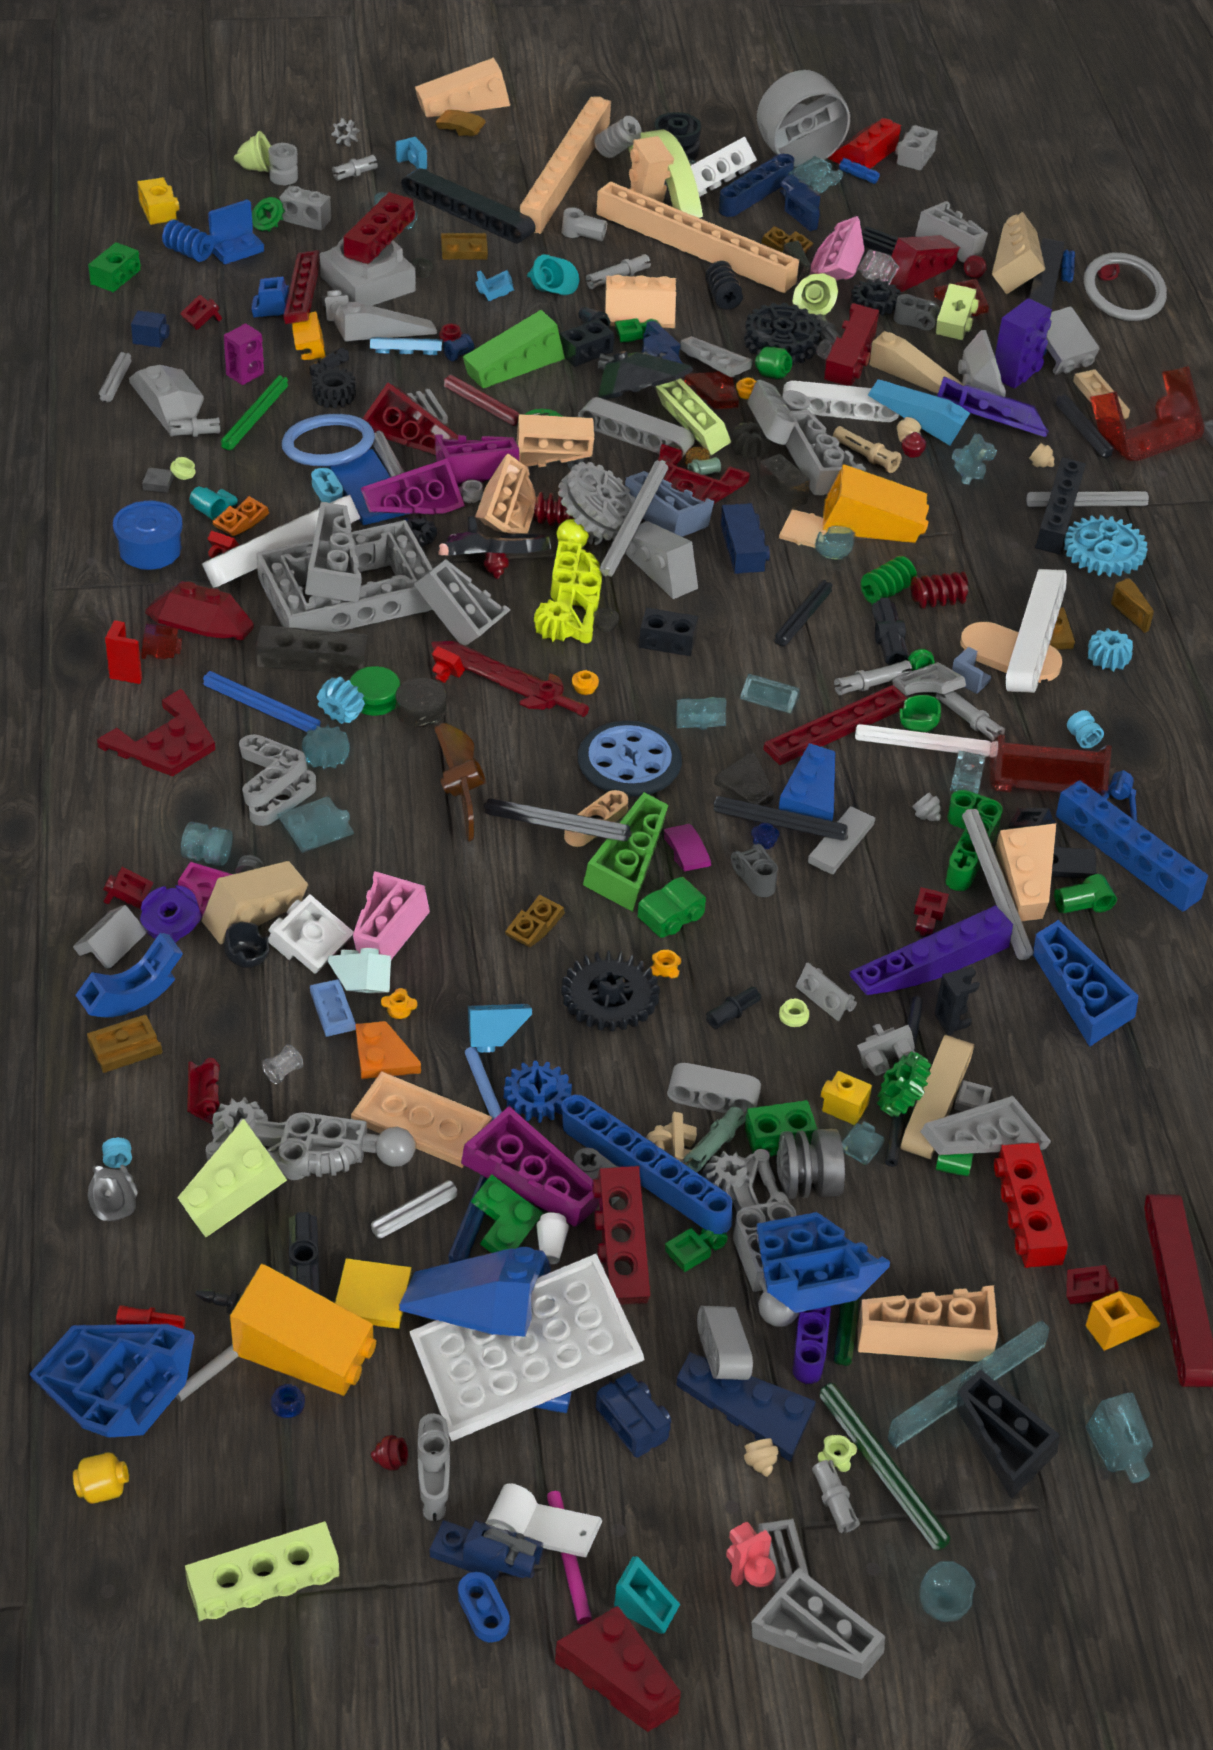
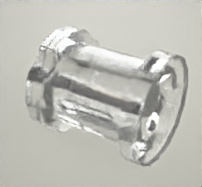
(282, 1064)

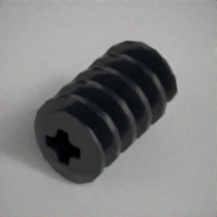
(724, 285)

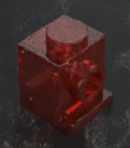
(160, 642)

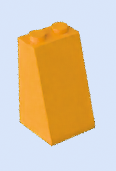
(875, 507)
(300, 1332)

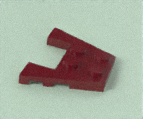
(701, 486)
(171, 745)

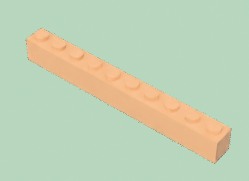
(566, 162)
(697, 236)

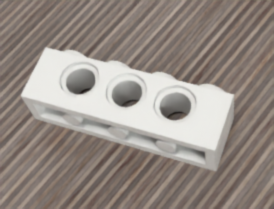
(723, 165)

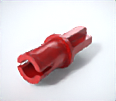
(135, 1316)

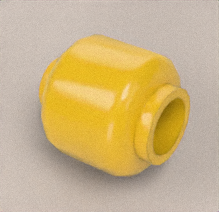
(100, 1478)

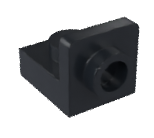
(1031, 817)

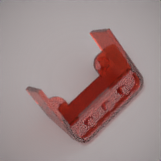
(1176, 422)
(1047, 767)

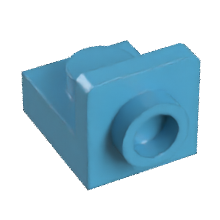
(412, 150)

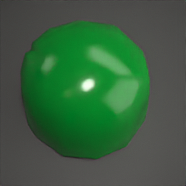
(920, 713)

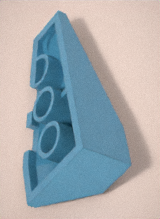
(935, 414)

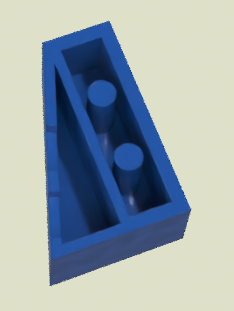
(811, 784)

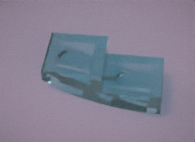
(968, 772)

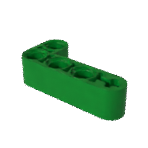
(964, 859)

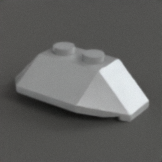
(980, 366)
(167, 393)

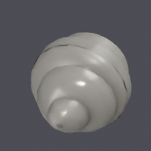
(928, 808)

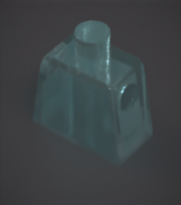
(1121, 1436)

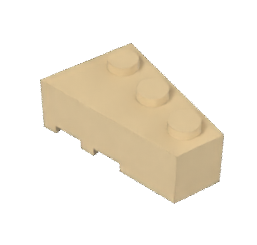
(252, 897)

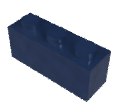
(744, 538)

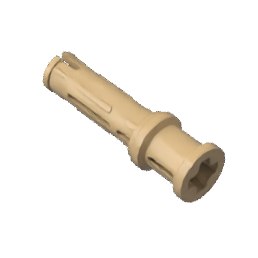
(874, 452)

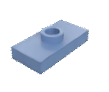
(332, 1007)

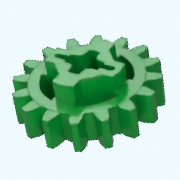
(904, 1084)

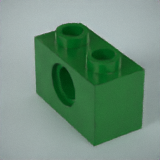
(114, 267)

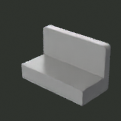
(111, 936)

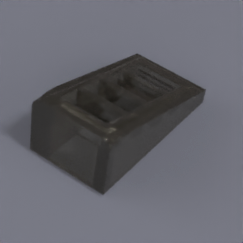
(795, 250)

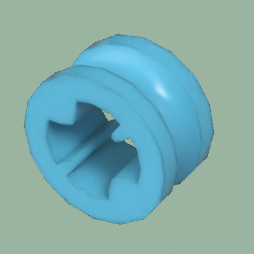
(116, 1152)

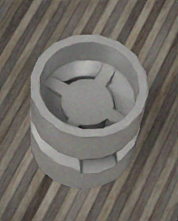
(283, 163)

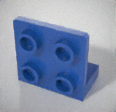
(234, 232)

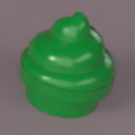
(920, 658)

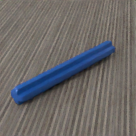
(260, 702)

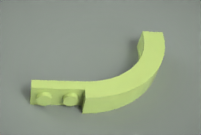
(681, 182)

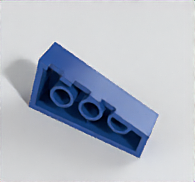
(1084, 983)

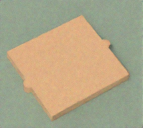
(802, 528)

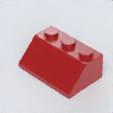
(870, 144)

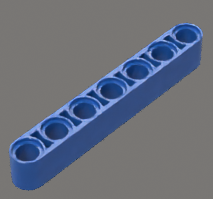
(658, 1170)

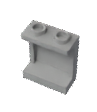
(1070, 341)

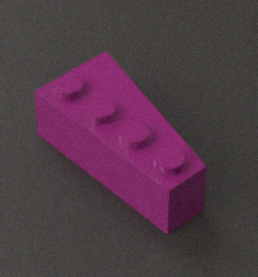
(530, 1167)

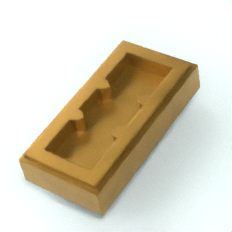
(1062, 635)

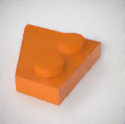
(383, 1051)

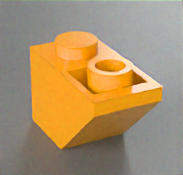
(1119, 1319)

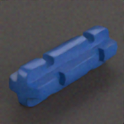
(859, 170)
(1068, 266)

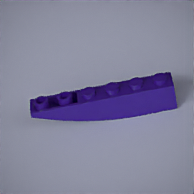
(937, 953)

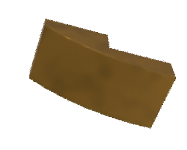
(462, 121)
(777, 238)
(536, 922)

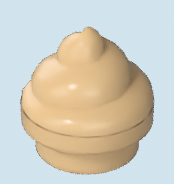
(907, 426)
(1042, 456)
(761, 1456)

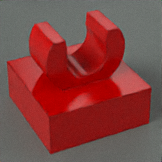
(220, 543)
(446, 664)

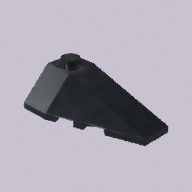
(637, 372)

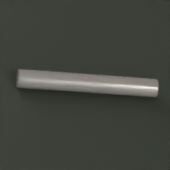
(207, 1372)

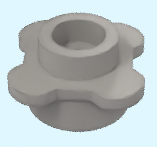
(471, 491)

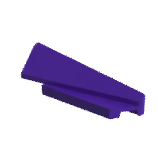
(993, 406)

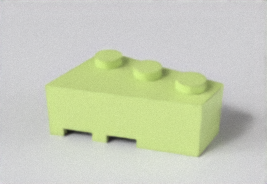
(231, 1181)

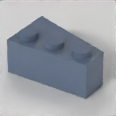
(672, 508)

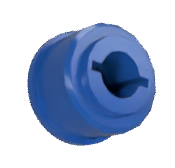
(148, 534)

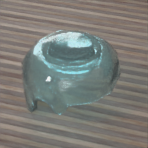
(836, 542)
(947, 1591)

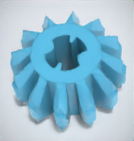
(1110, 649)
(340, 700)

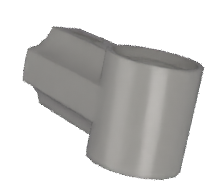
(578, 224)

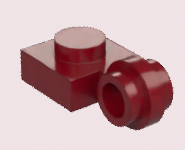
(929, 907)

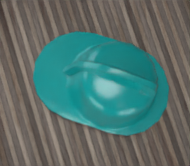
(554, 275)

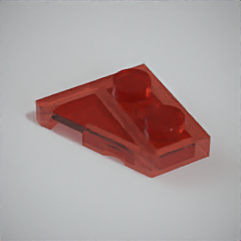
(715, 388)

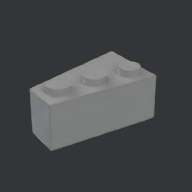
(951, 225)

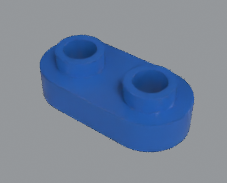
(483, 1610)

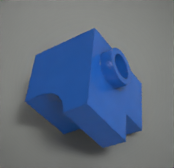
(271, 297)

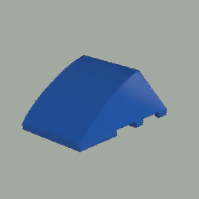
(813, 1263)

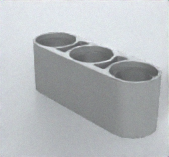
(713, 1088)
(724, 1343)

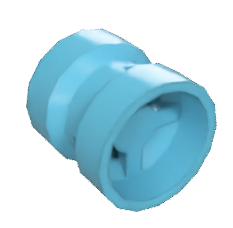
(1086, 731)

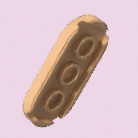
(996, 647)

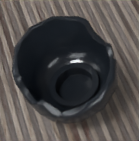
(245, 945)

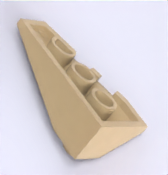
(905, 361)

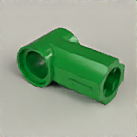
(1092, 893)

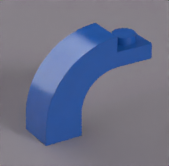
(134, 988)

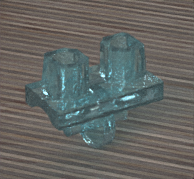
(970, 457)
(701, 713)

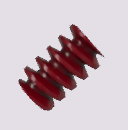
(550, 510)
(940, 589)

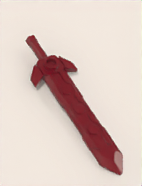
(539, 693)

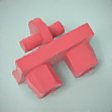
(750, 1556)

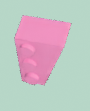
(390, 914)

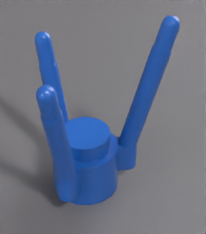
(1121, 788)

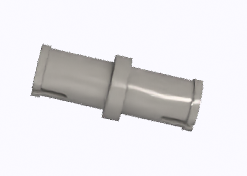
(354, 167)
(194, 426)
(835, 1496)

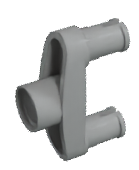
(433, 1468)

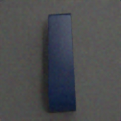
(755, 185)

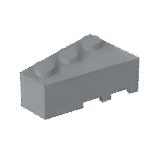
(664, 558)
(459, 603)
(818, 1627)

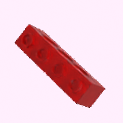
(1031, 1205)

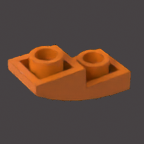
(242, 518)

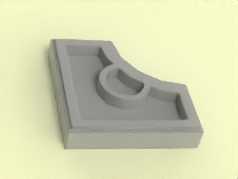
(930, 679)

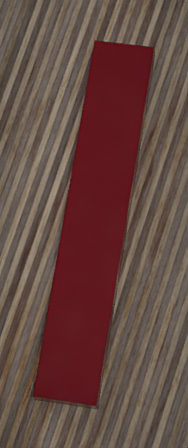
(302, 287)
(835, 724)

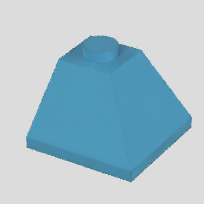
(495, 1024)

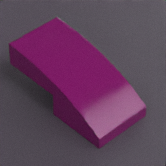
(687, 847)

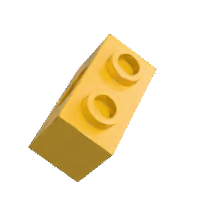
(157, 200)

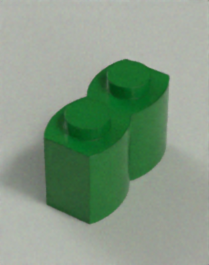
(671, 907)

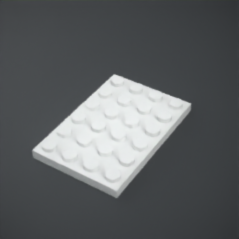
(571, 1341)

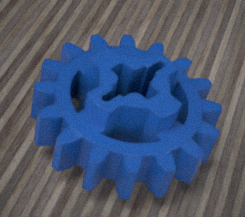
(523, 1095)

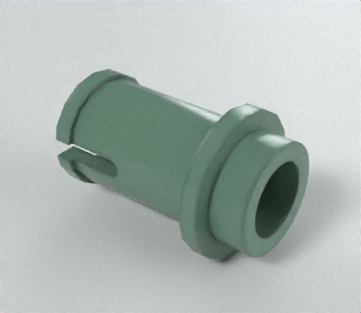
(705, 466)

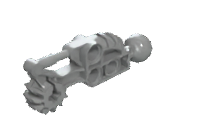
(312, 1141)
(736, 1177)

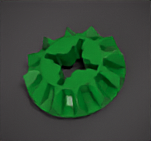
(259, 214)

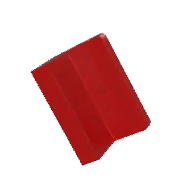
(123, 655)

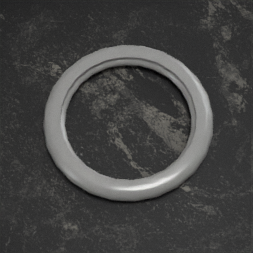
(1136, 262)

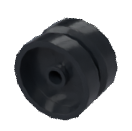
(684, 128)

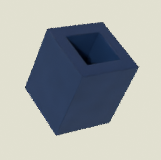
(149, 329)

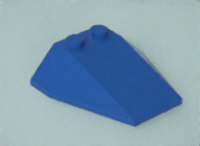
(480, 1292)
(116, 1375)

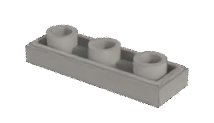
(833, 852)

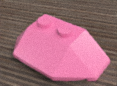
(840, 251)

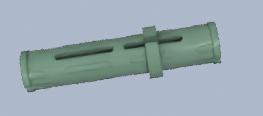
(720, 1132)

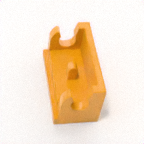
(309, 335)

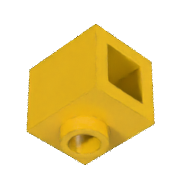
(846, 1097)

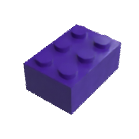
(1022, 342)

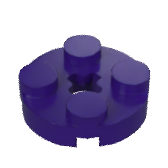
(164, 899)

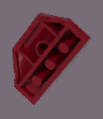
(201, 611)

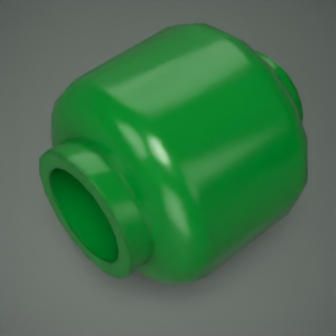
(773, 362)

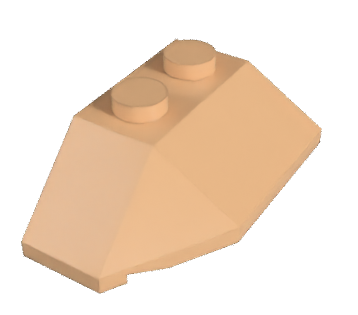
(508, 498)

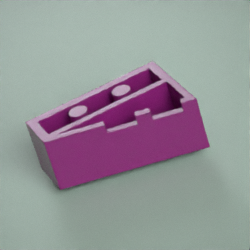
(475, 458)

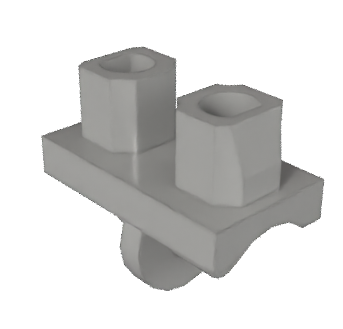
(885, 1046)

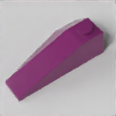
(418, 491)

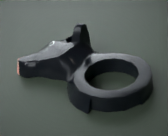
(475, 542)

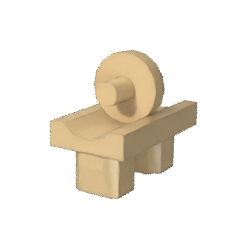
(674, 1137)

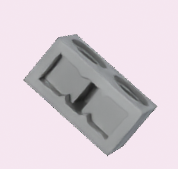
(916, 147)
(306, 207)

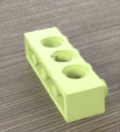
(694, 415)
(272, 1555)

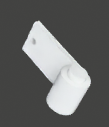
(555, 1527)

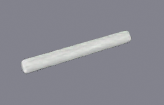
(921, 740)

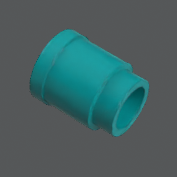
(211, 503)

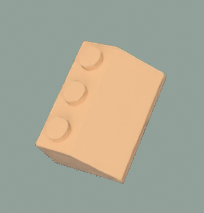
(641, 299)

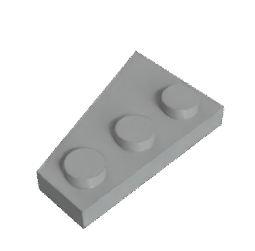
(715, 356)

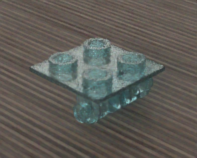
(316, 824)

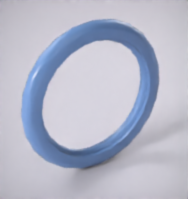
(328, 459)

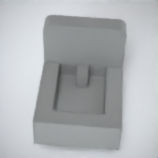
(332, 301)

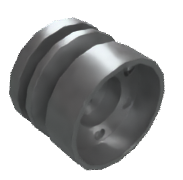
(815, 1163)

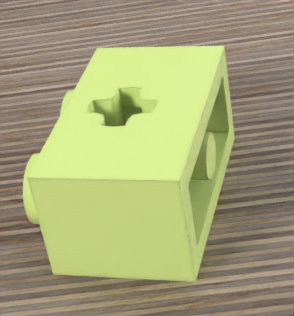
(956, 312)

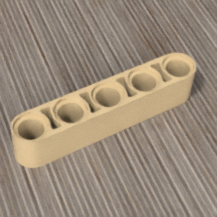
(939, 1093)

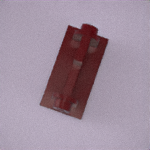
(202, 1089)

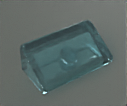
(770, 693)

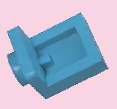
(495, 286)

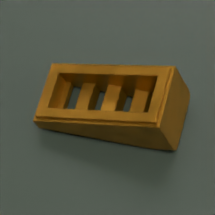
(1129, 601)

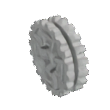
(595, 499)

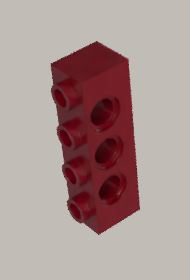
(378, 228)
(626, 1184)

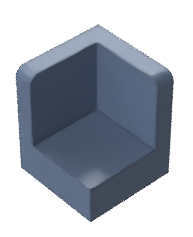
(965, 666)

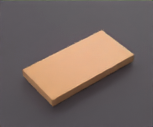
(433, 1121)

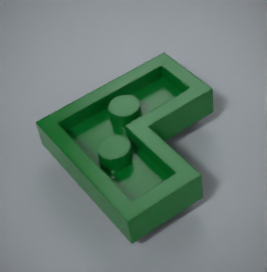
(511, 1212)

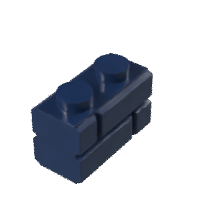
(633, 1414)

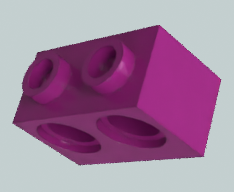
(244, 354)

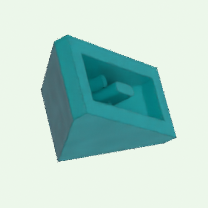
(645, 1597)

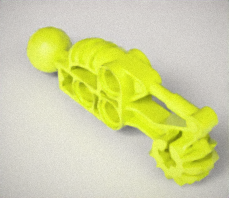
(574, 582)

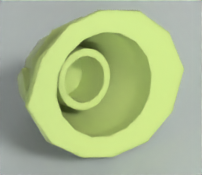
(254, 153)
(816, 293)

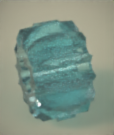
(326, 747)

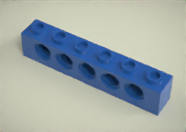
(1131, 845)

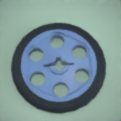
(616, 733)

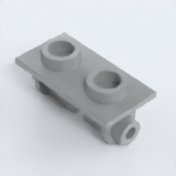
(825, 992)

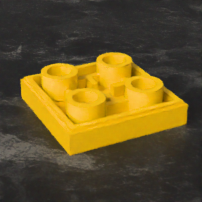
(373, 1291)

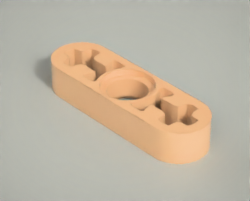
(601, 808)

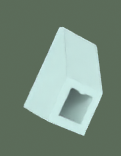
(362, 971)

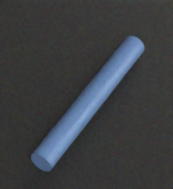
(483, 1082)

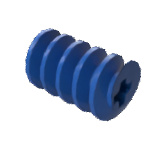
(188, 240)

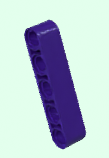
(809, 1346)

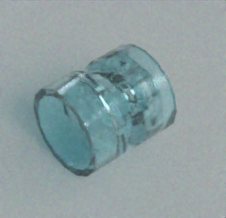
(204, 843)

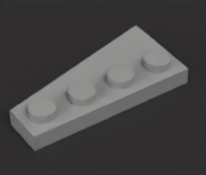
(984, 1129)

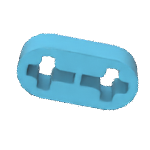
(326, 485)

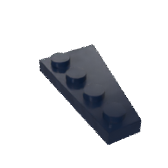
(752, 1403)

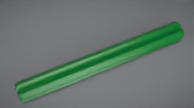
(254, 413)

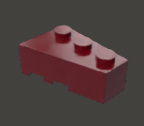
(922, 259)
(854, 347)
(621, 1667)

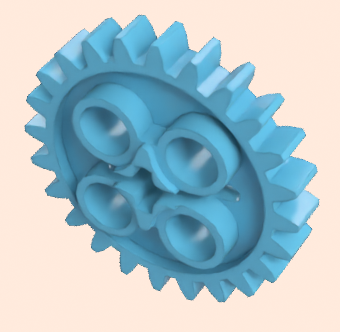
(1105, 545)

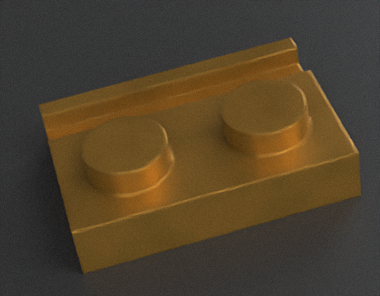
(464, 246)
(124, 1043)

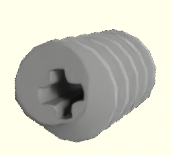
(618, 137)

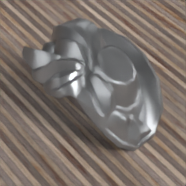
(112, 1193)

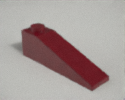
(405, 420)

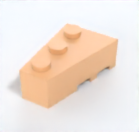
(650, 167)
(553, 439)
(1027, 867)

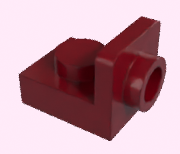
(200, 312)
(127, 887)
(1090, 1284)

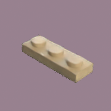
(1093, 384)

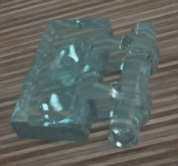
(814, 170)

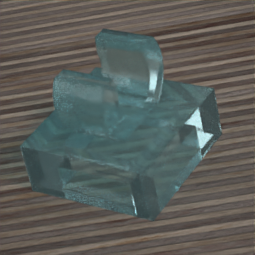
(862, 1142)

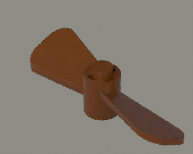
(463, 770)

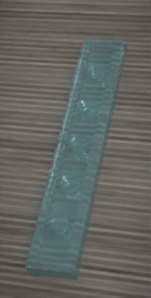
(945, 1398)

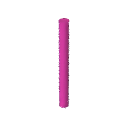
(572, 1572)

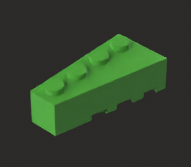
(516, 351)
(621, 866)

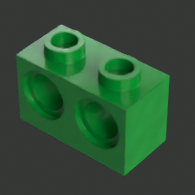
(766, 1123)

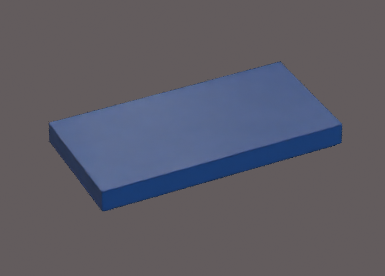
(360, 473)

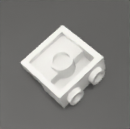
(309, 933)

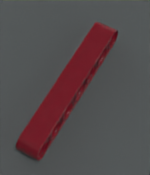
(1180, 1289)

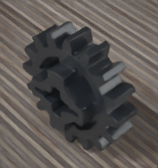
(875, 295)

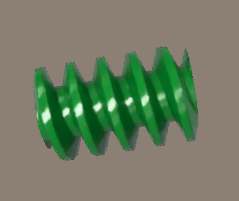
(887, 579)

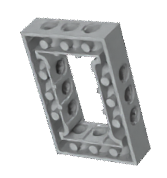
(394, 544)

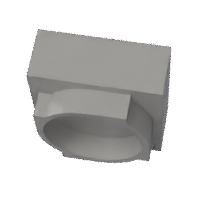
(371, 283)

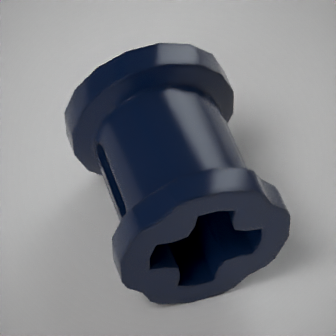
(458, 347)

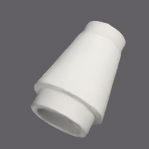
(551, 1235)

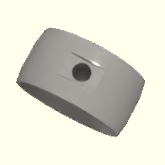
(822, 121)

